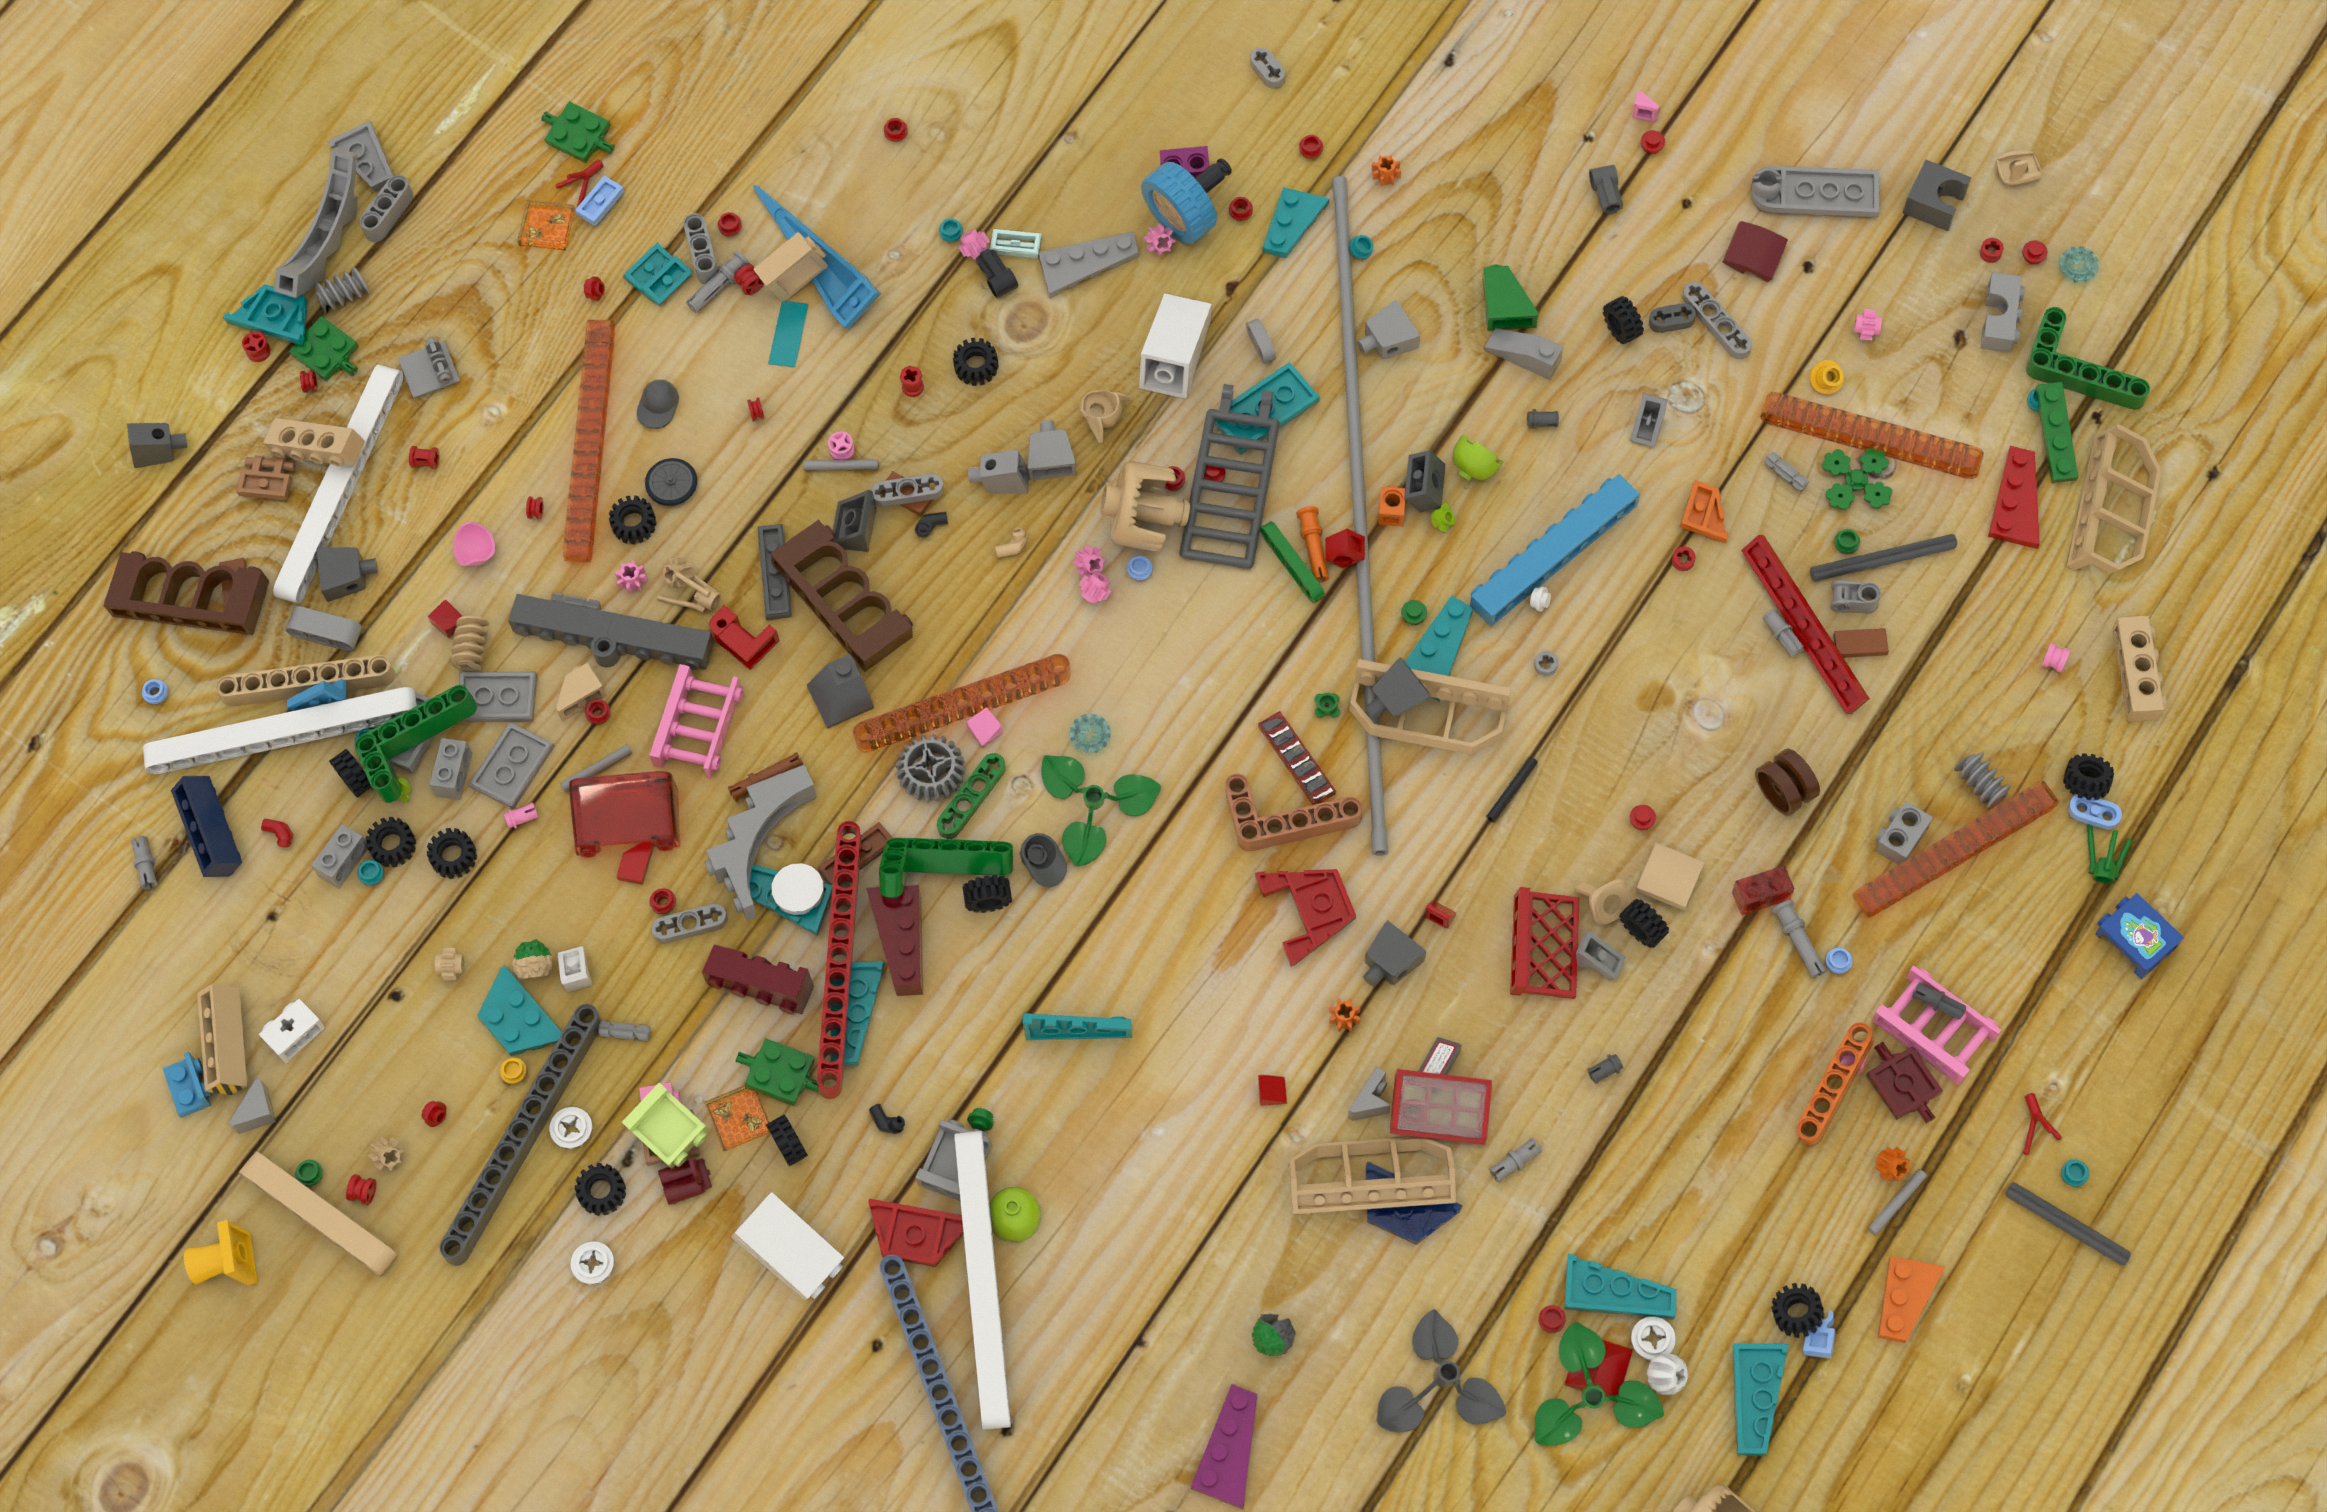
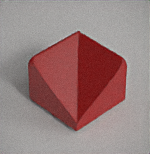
(445, 618)

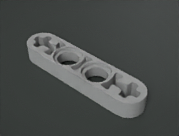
(1720, 318)

